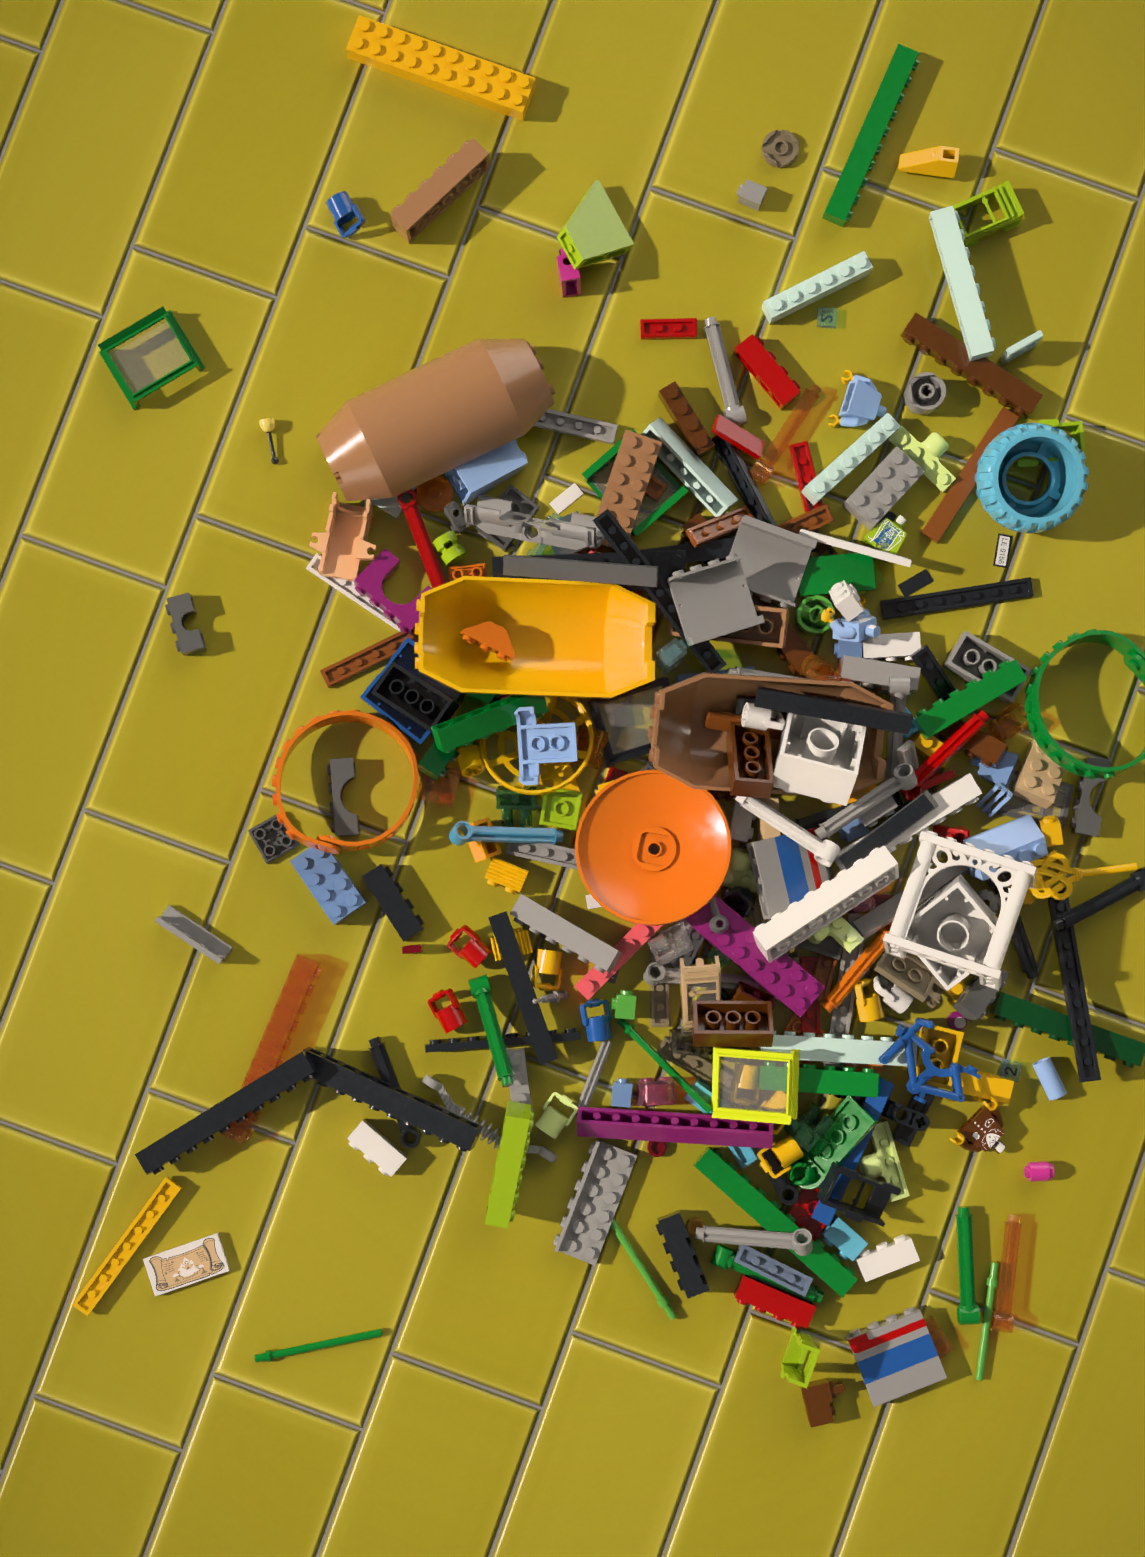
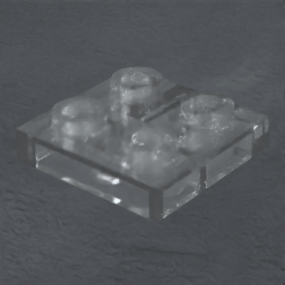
(671, 943)

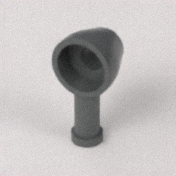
(716, 916)

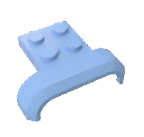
(542, 744)

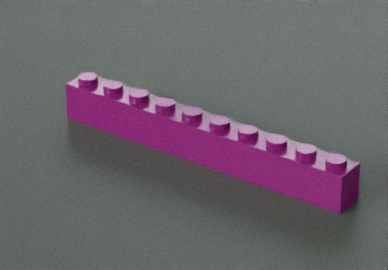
(672, 1128)

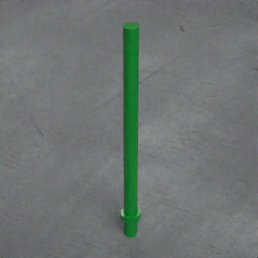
(629, 1029)
(269, 1355)

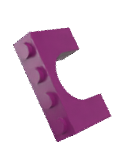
(370, 583)

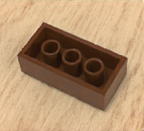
(749, 761)
(732, 1024)

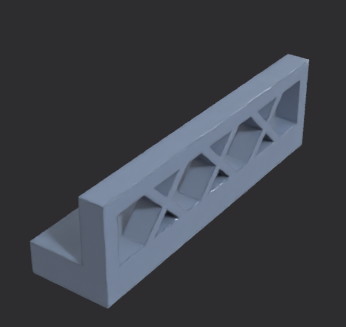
(773, 1269)

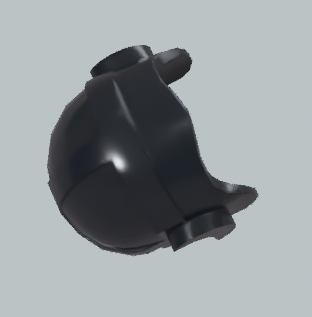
(740, 900)

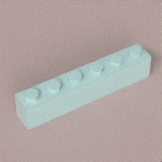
(817, 287)
(850, 459)
(691, 469)

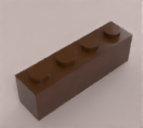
(686, 420)
(980, 746)

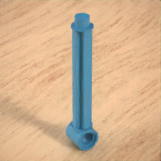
(503, 834)

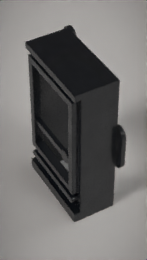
(875, 1203)

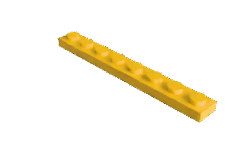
(127, 1246)

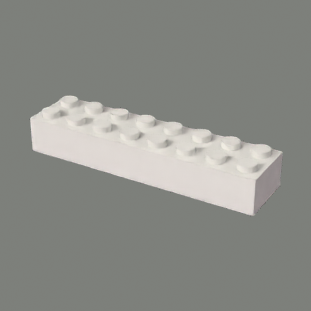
(949, 800)
(826, 903)

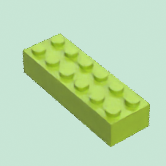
(509, 1164)

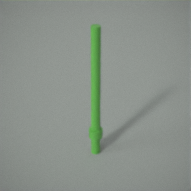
(992, 1283)
(662, 1300)

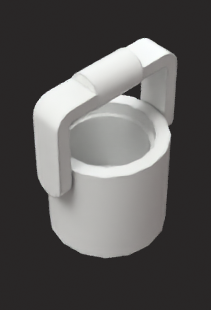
(759, 718)
(892, 994)

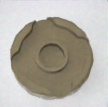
(780, 148)

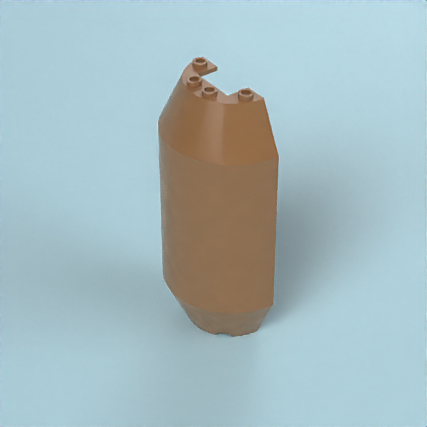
(435, 418)
(699, 754)

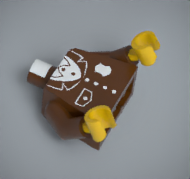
(982, 1130)

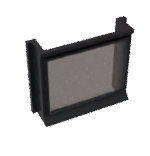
(627, 721)

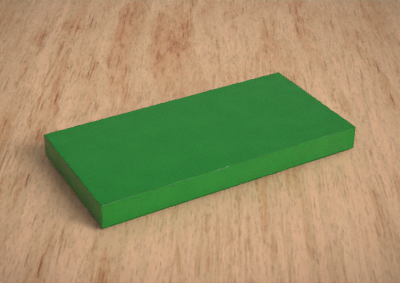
(826, 571)

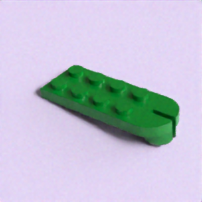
(849, 1129)

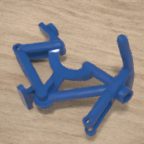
(916, 1084)

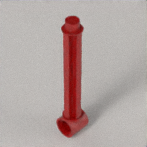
(422, 539)
(945, 752)

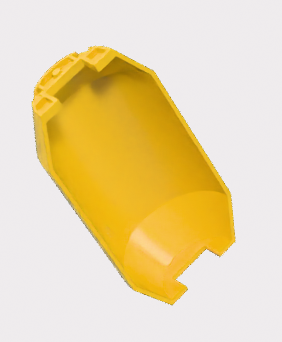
(563, 635)

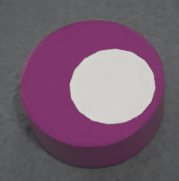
(956, 1021)

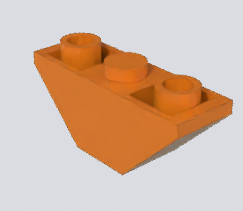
(490, 638)

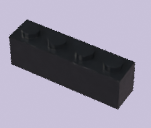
(393, 902)

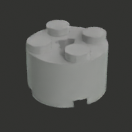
(931, 385)

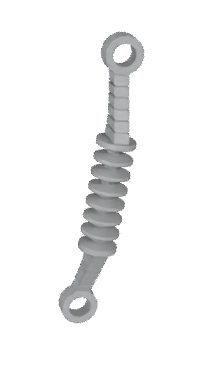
(486, 1131)

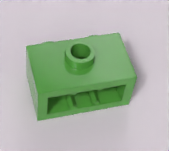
(624, 1005)

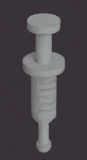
(553, 997)

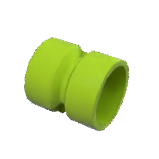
(453, 553)

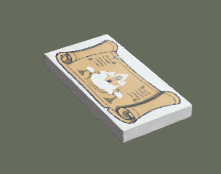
(186, 1264)

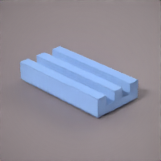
(986, 808)

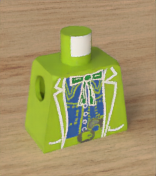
(887, 535)

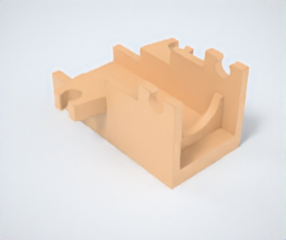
(345, 540)

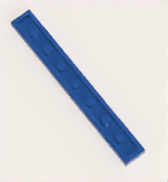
(874, 1107)

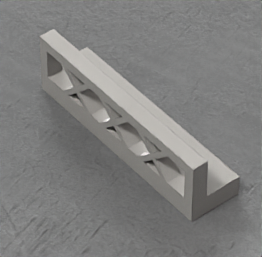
(194, 935)

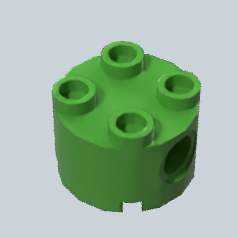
(809, 615)

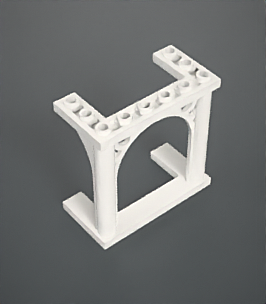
(931, 849)

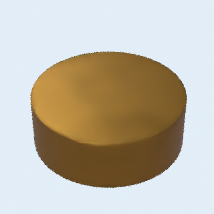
(692, 1223)

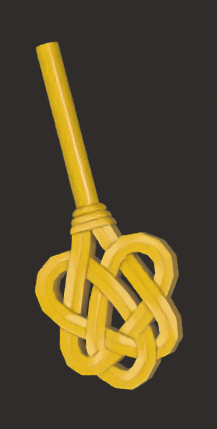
(1066, 882)

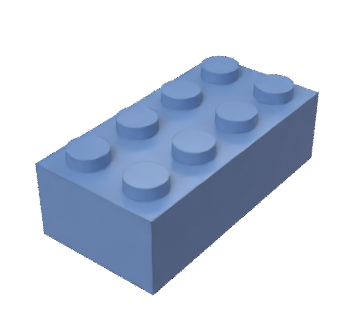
(328, 883)

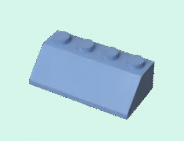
(1016, 838)

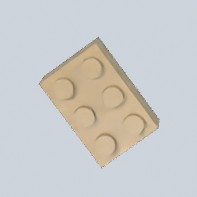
(1038, 777)

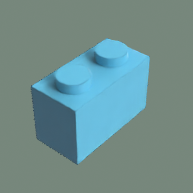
(844, 1238)

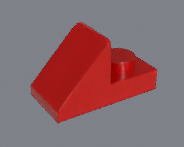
(959, 833)

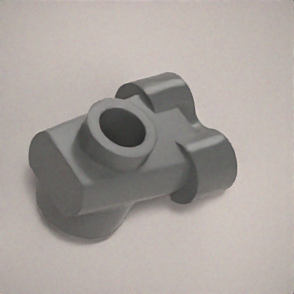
(458, 521)

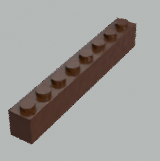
(980, 372)

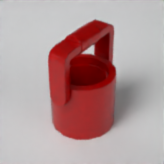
(474, 951)
(452, 1015)

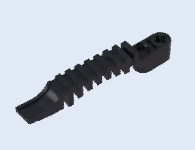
(891, 1109)

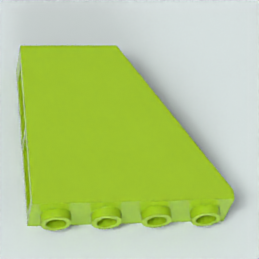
(594, 230)

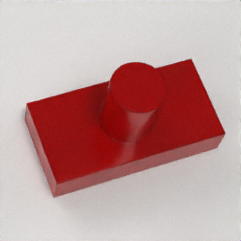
(936, 779)

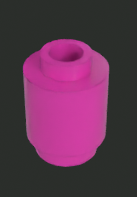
(1039, 1171)

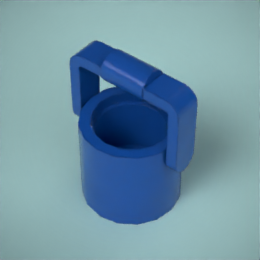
(344, 211)
(597, 1027)

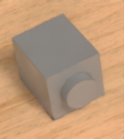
(751, 194)

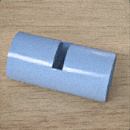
(1049, 1078)

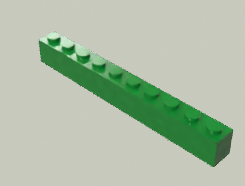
(870, 135)
(772, 1219)

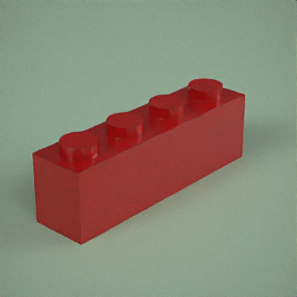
(767, 371)
(775, 1301)

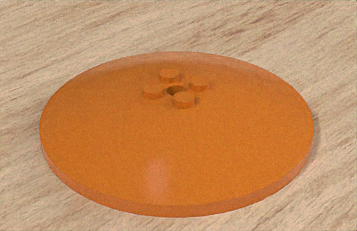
(645, 812)

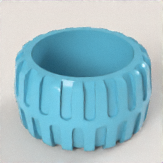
(1065, 483)

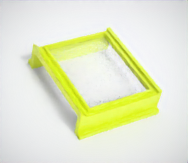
(755, 1085)

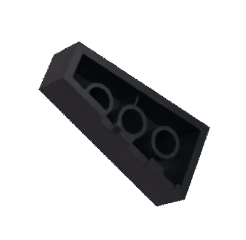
(683, 1254)

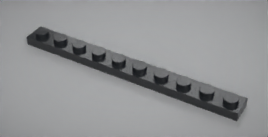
(1075, 995)

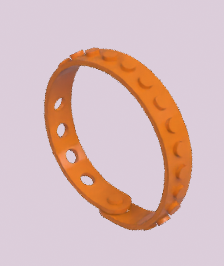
(329, 843)

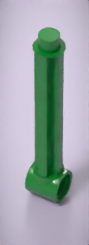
(482, 991)
(724, 1258)
(967, 1310)

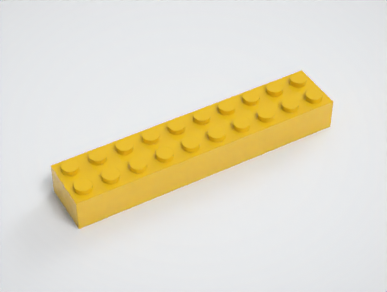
(441, 68)

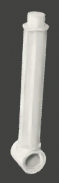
(823, 851)

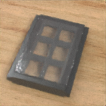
(1019, 807)

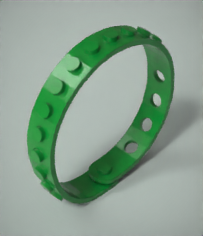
(1134, 660)

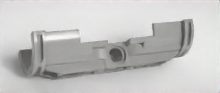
(496, 518)

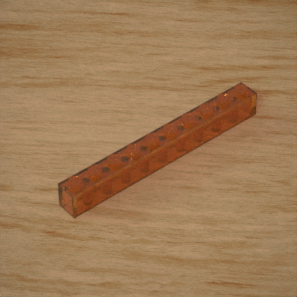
(277, 1033)

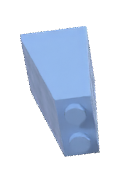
(486, 471)

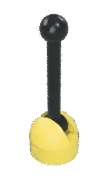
(268, 426)

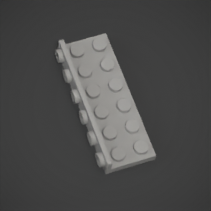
(595, 1202)

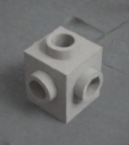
(993, 898)

